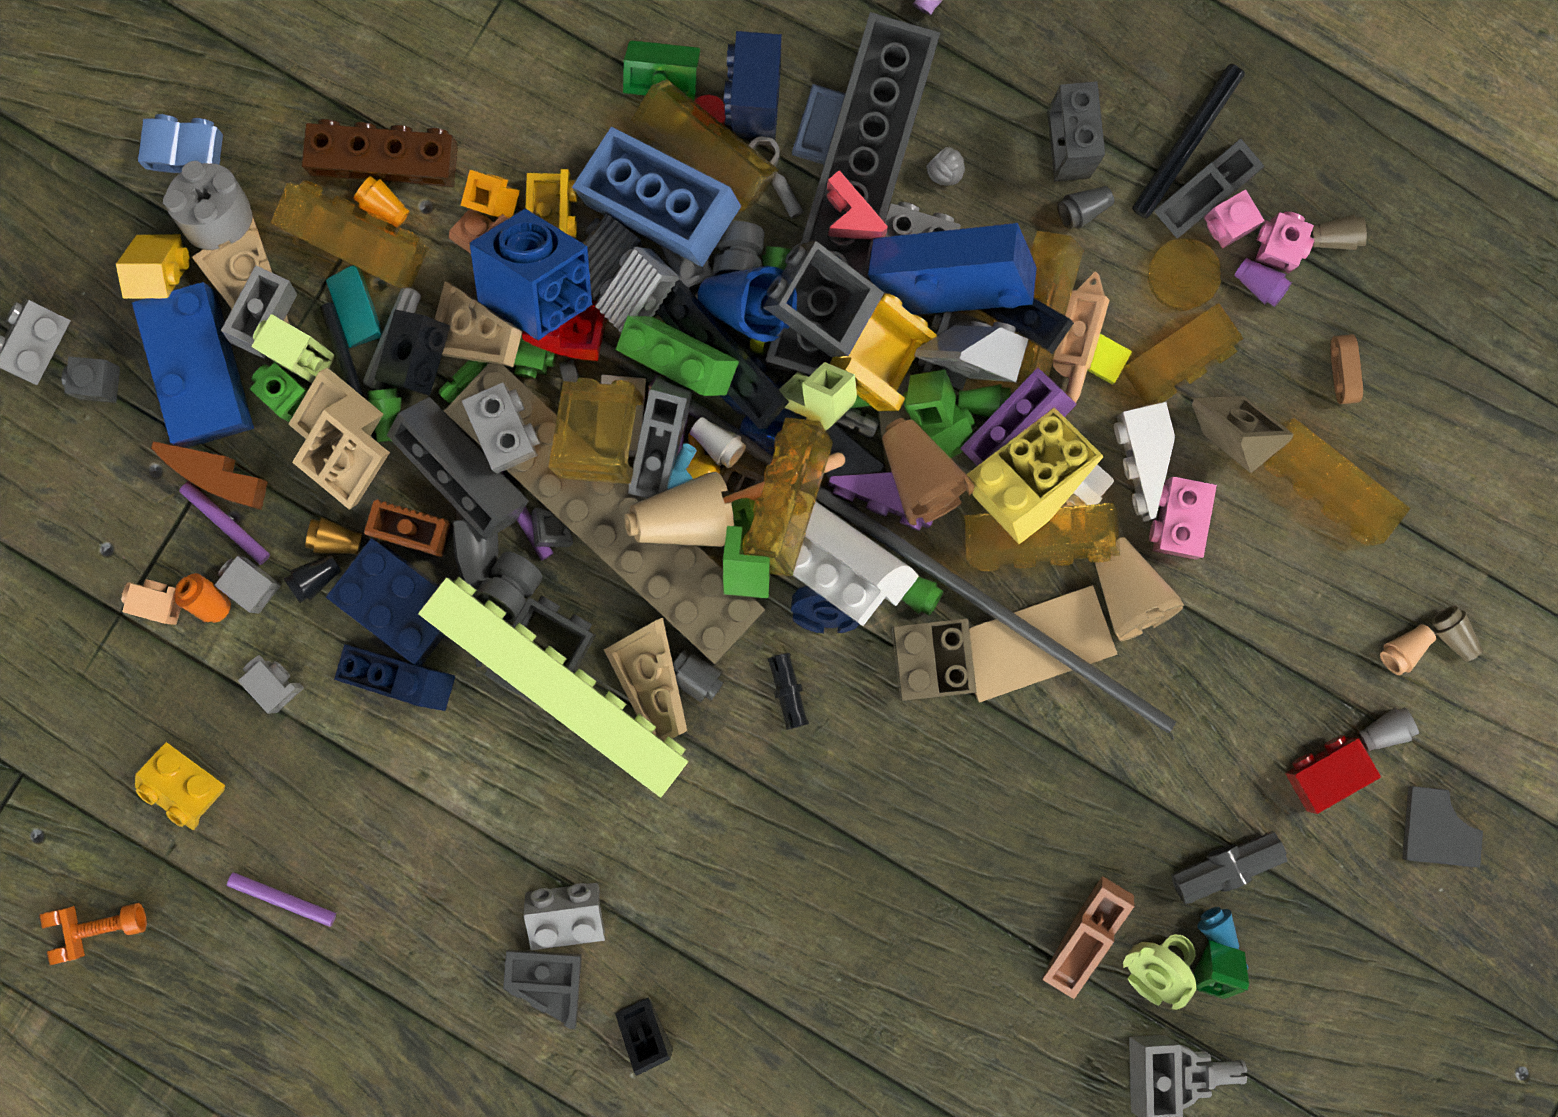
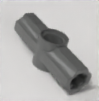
(1229, 867)

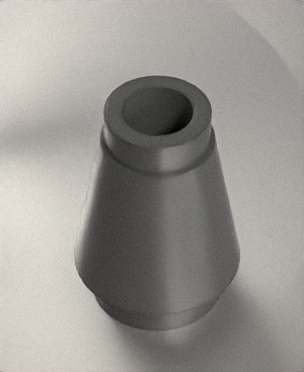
(1084, 206)

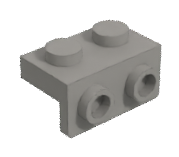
(30, 340)
(563, 916)

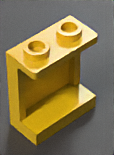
(885, 353)

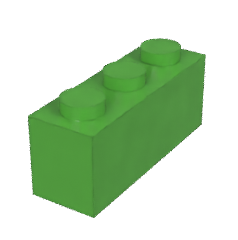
(677, 355)

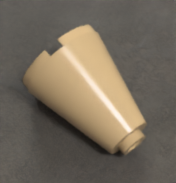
(684, 514)
(1135, 593)

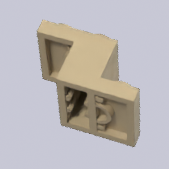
(338, 438)

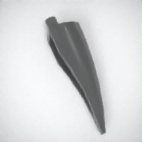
(473, 554)

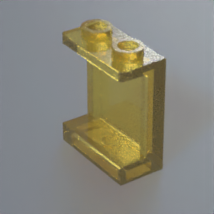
(594, 431)

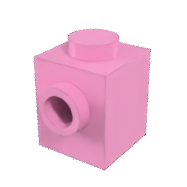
(1233, 219)

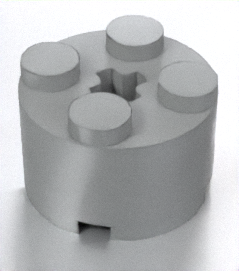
(208, 205)

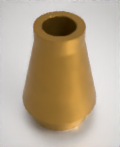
(332, 538)

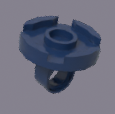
(815, 613)

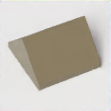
(1240, 429)

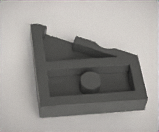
(545, 981)

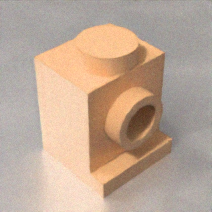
(151, 601)

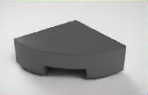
(549, 530)

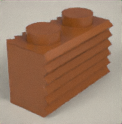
(408, 528)

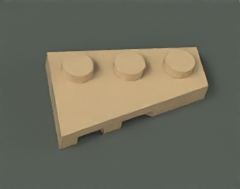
(233, 264)
(476, 330)
(649, 678)

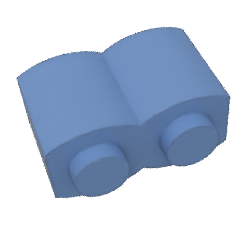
(171, 144)

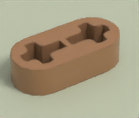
(1346, 369)

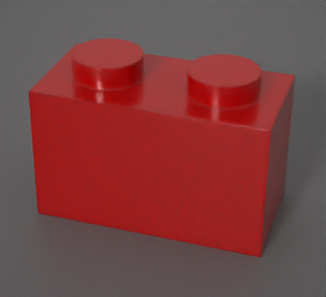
(1332, 773)

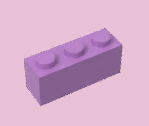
(1023, 408)

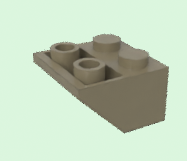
(933, 659)

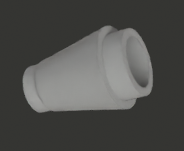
(1389, 730)

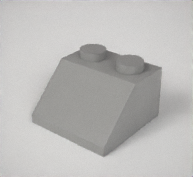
(977, 351)

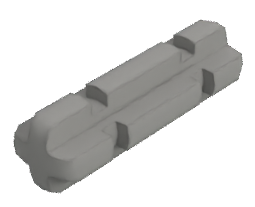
(852, 419)

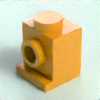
(489, 194)

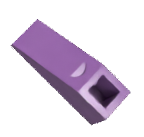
(878, 491)

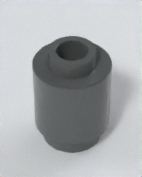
(697, 676)

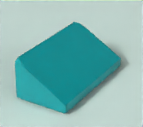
(354, 306)

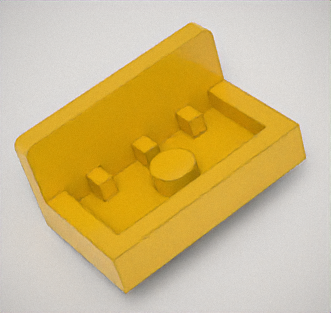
(551, 198)
(177, 786)

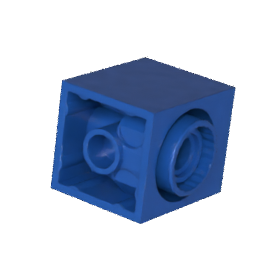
(531, 273)

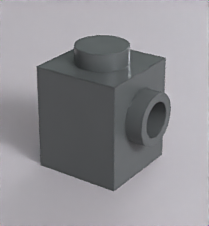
(91, 379)

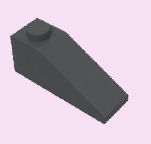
(660, 437)

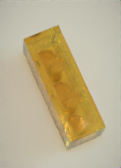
(1183, 355)

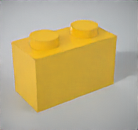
(152, 266)

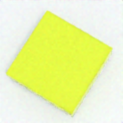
(1109, 359)

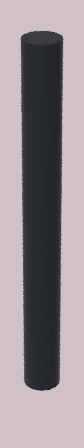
(341, 349)

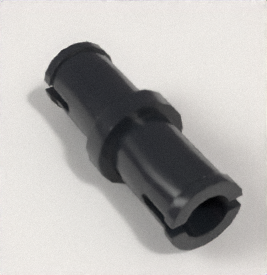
(788, 691)

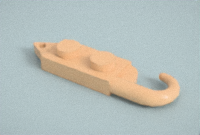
(1076, 350)

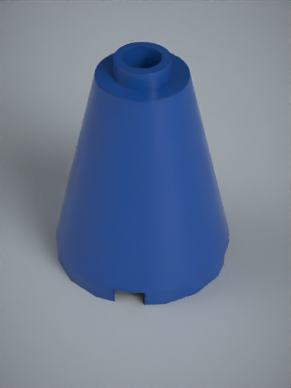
(739, 301)

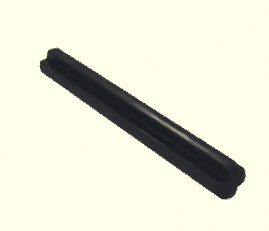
(1188, 141)

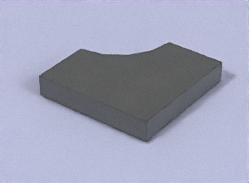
(1436, 832)

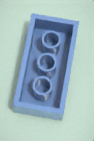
(657, 196)

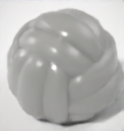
(946, 167)

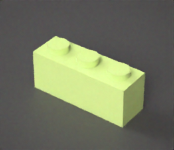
(291, 348)

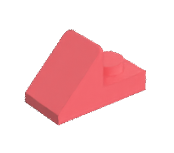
(860, 219)

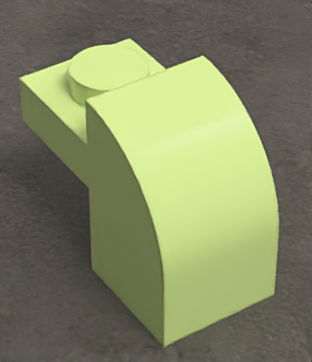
(822, 395)

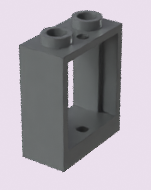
(1077, 120)
(854, 315)
(549, 610)

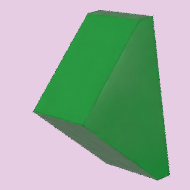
(1221, 971)

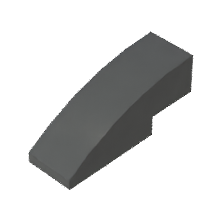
(1209, 188)

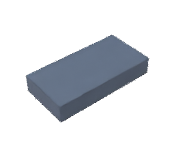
(818, 124)

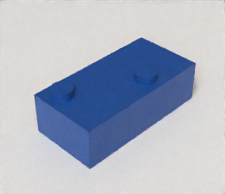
(955, 269)
(192, 366)

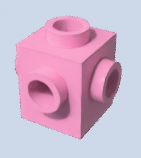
(1284, 241)

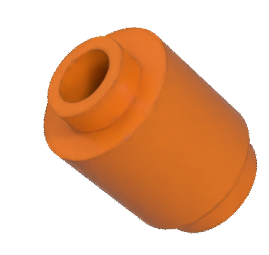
(202, 598)

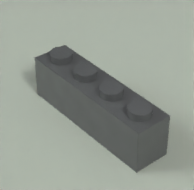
(457, 468)

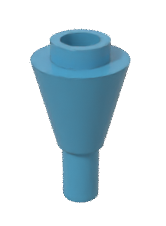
(1219, 927)

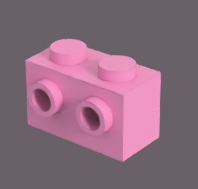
(1183, 518)

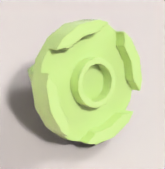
(1161, 973)

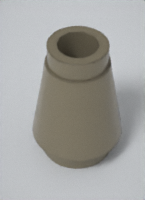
(1340, 233)
(1457, 632)

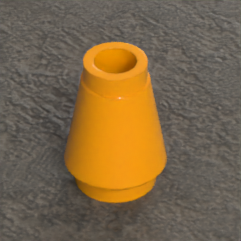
(380, 200)

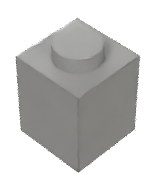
(246, 584)

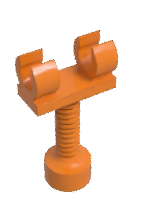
(131, 920)

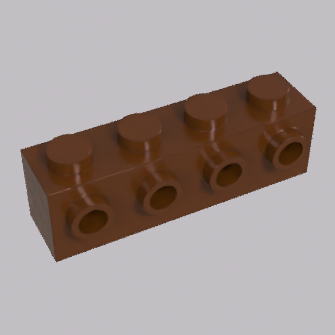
(382, 153)

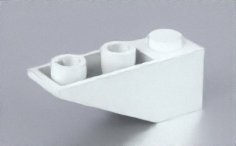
(1148, 448)

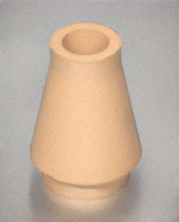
(1405, 651)

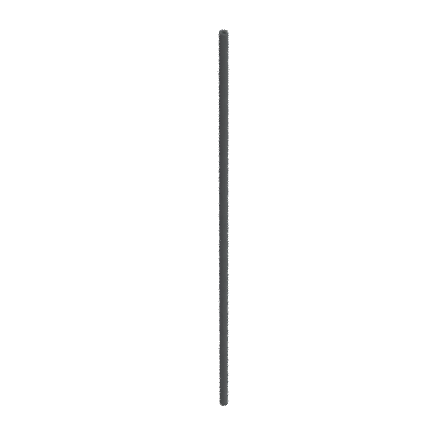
(926, 563)

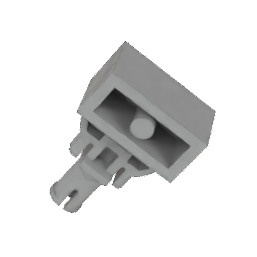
(1173, 1077)

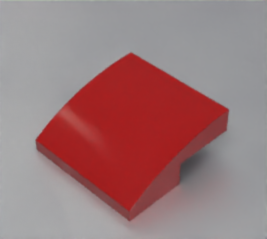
(576, 338)

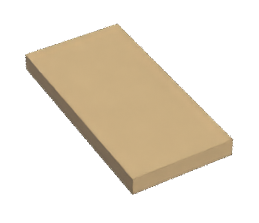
(1010, 662)

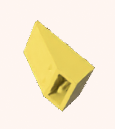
(1034, 474)

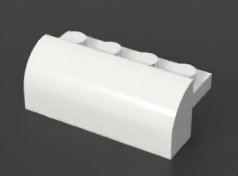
(849, 567)

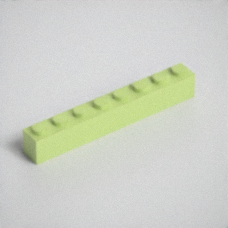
(553, 686)

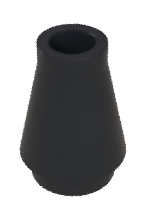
(312, 577)

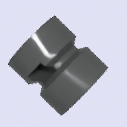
(739, 248)
(511, 583)

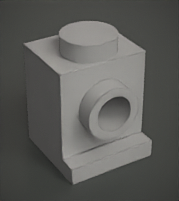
(269, 684)

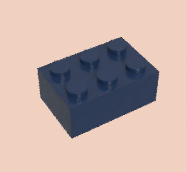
(753, 84)
(386, 597)

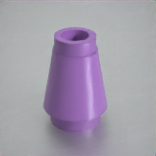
(1263, 281)

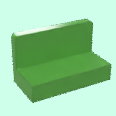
(743, 573)

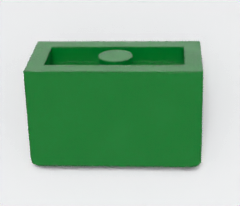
(654, 62)

